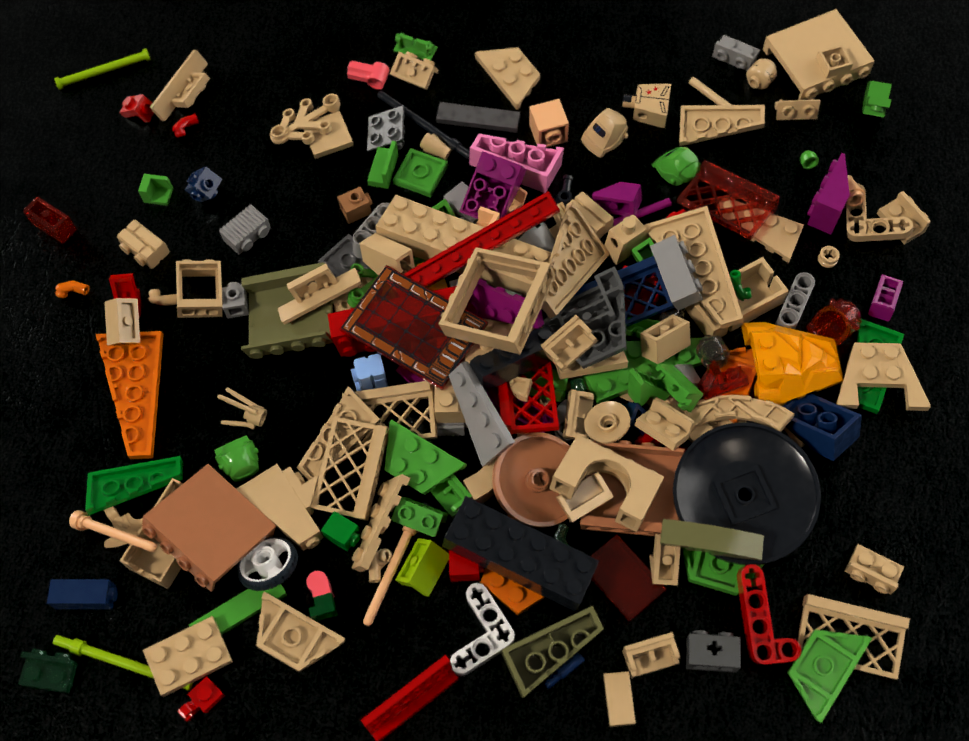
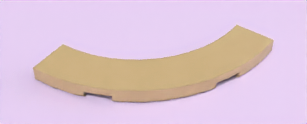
(740, 408)

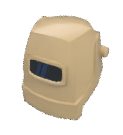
(605, 132)

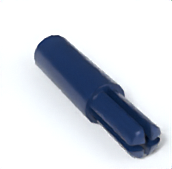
(564, 670)

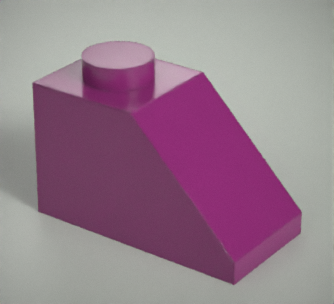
(619, 198)

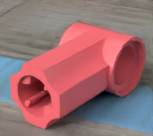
(373, 74)

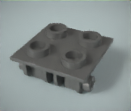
(385, 128)

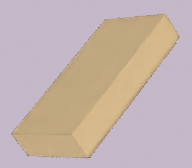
(619, 699)

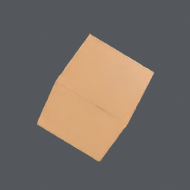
(548, 123)

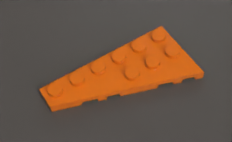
(134, 387)

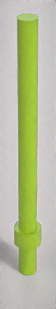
(79, 647)

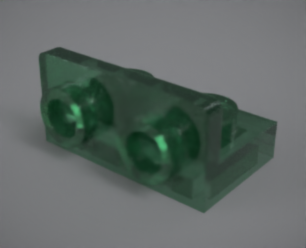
(47, 671)

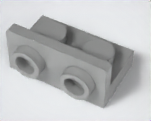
(735, 52)

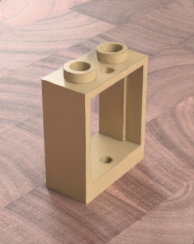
(199, 307)

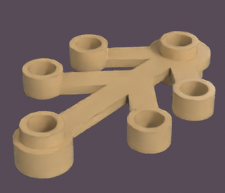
(285, 132)

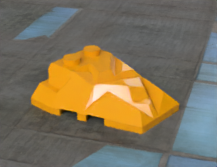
(790, 362)

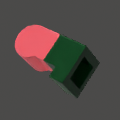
(323, 596)

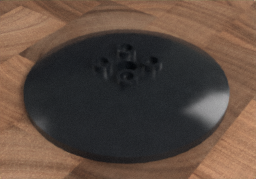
(756, 460)

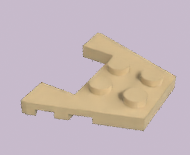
(881, 366)

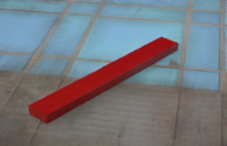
(487, 238)

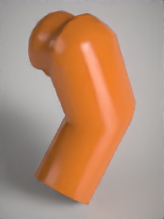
(63, 288)

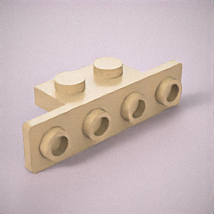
(182, 87)
(315, 290)

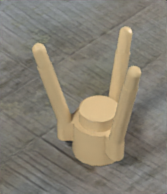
(253, 413)

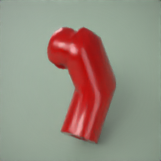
(183, 123)

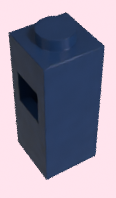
(82, 594)

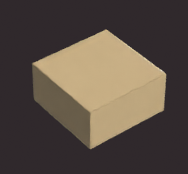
(834, 61)

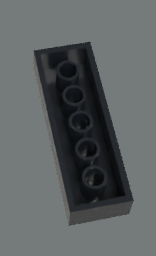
(520, 553)

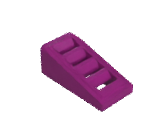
(885, 298)

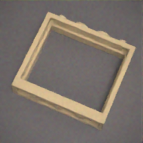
(528, 313)

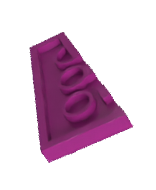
(497, 304)

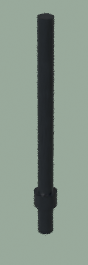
(453, 144)

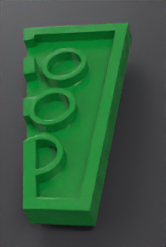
(871, 397)
(127, 482)

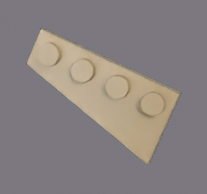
(715, 121)
(776, 233)
(350, 408)
(379, 522)

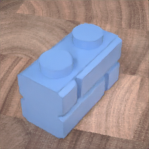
(369, 373)

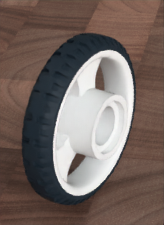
(266, 561)

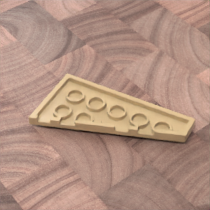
(706, 255)
(573, 259)

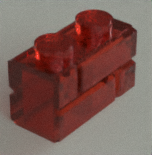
(50, 220)

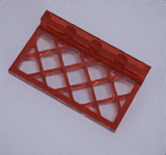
(737, 189)

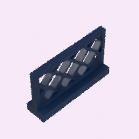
(631, 276)

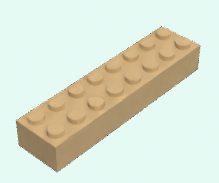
(433, 231)

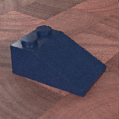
(823, 425)

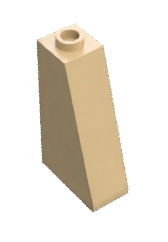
(280, 503)

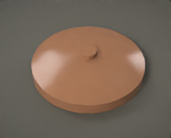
(524, 477)

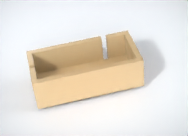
(764, 298)

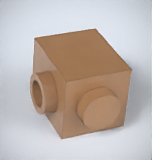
(355, 204)

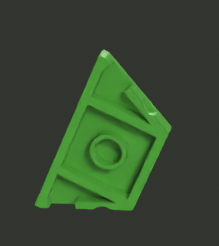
(418, 459)
(712, 572)
(825, 667)

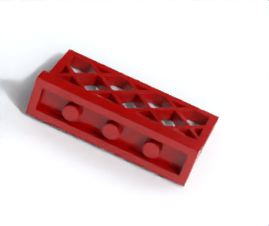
(507, 406)
(410, 699)

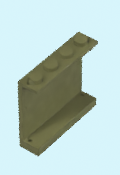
(266, 330)

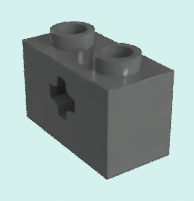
(700, 658)

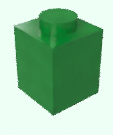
(341, 531)

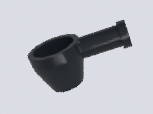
(567, 181)

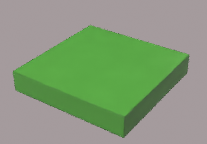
(420, 172)

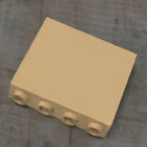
(799, 46)

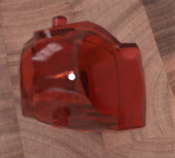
(836, 321)

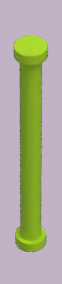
(102, 69)

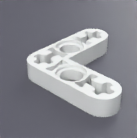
(489, 638)

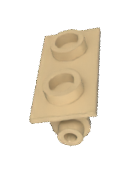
(797, 109)

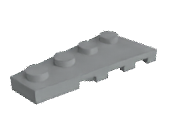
(482, 419)

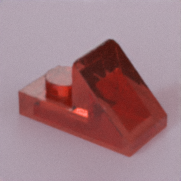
(717, 383)

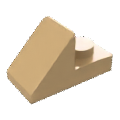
(303, 489)
(664, 563)

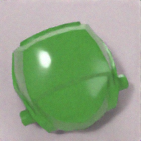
(678, 166)
(238, 459)

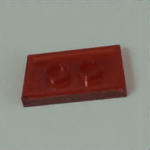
(624, 578)

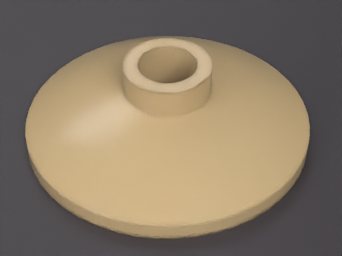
(603, 415)

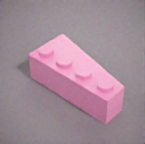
(539, 161)

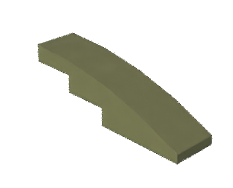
(712, 539)

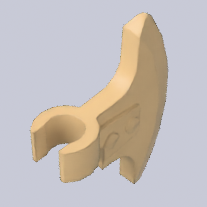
(124, 523)

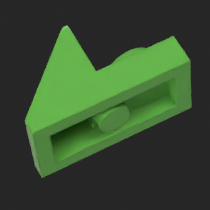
(642, 388)

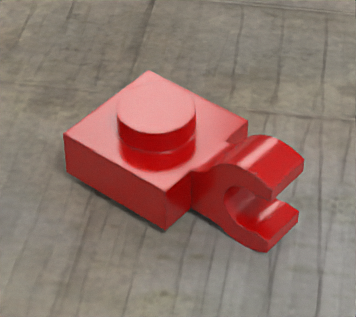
(203, 697)

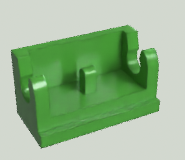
(678, 386)
(451, 495)

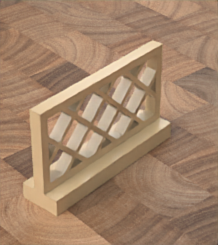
(402, 393)
(371, 471)
(862, 616)

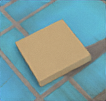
(335, 140)

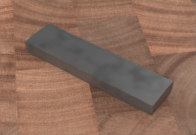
(478, 117)

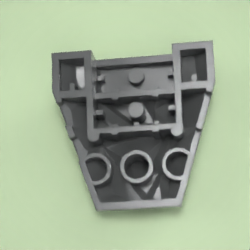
(602, 312)

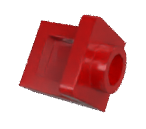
(137, 106)

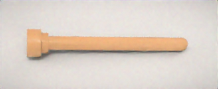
(81, 521)
(388, 575)

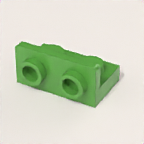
(419, 516)

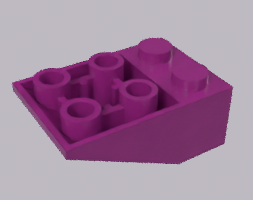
(492, 185)
(830, 198)

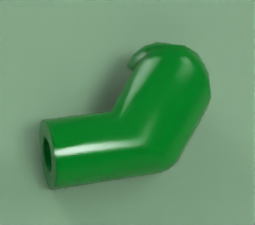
(741, 293)

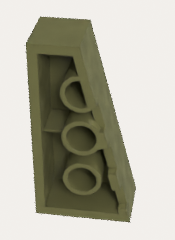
(545, 651)

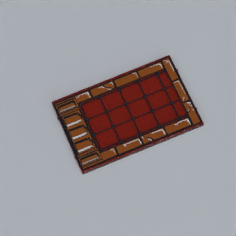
(402, 324)

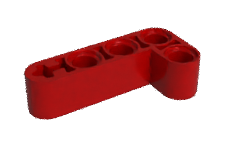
(761, 613)

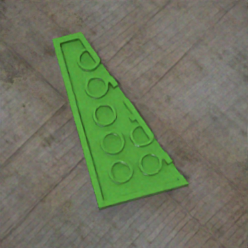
(615, 382)

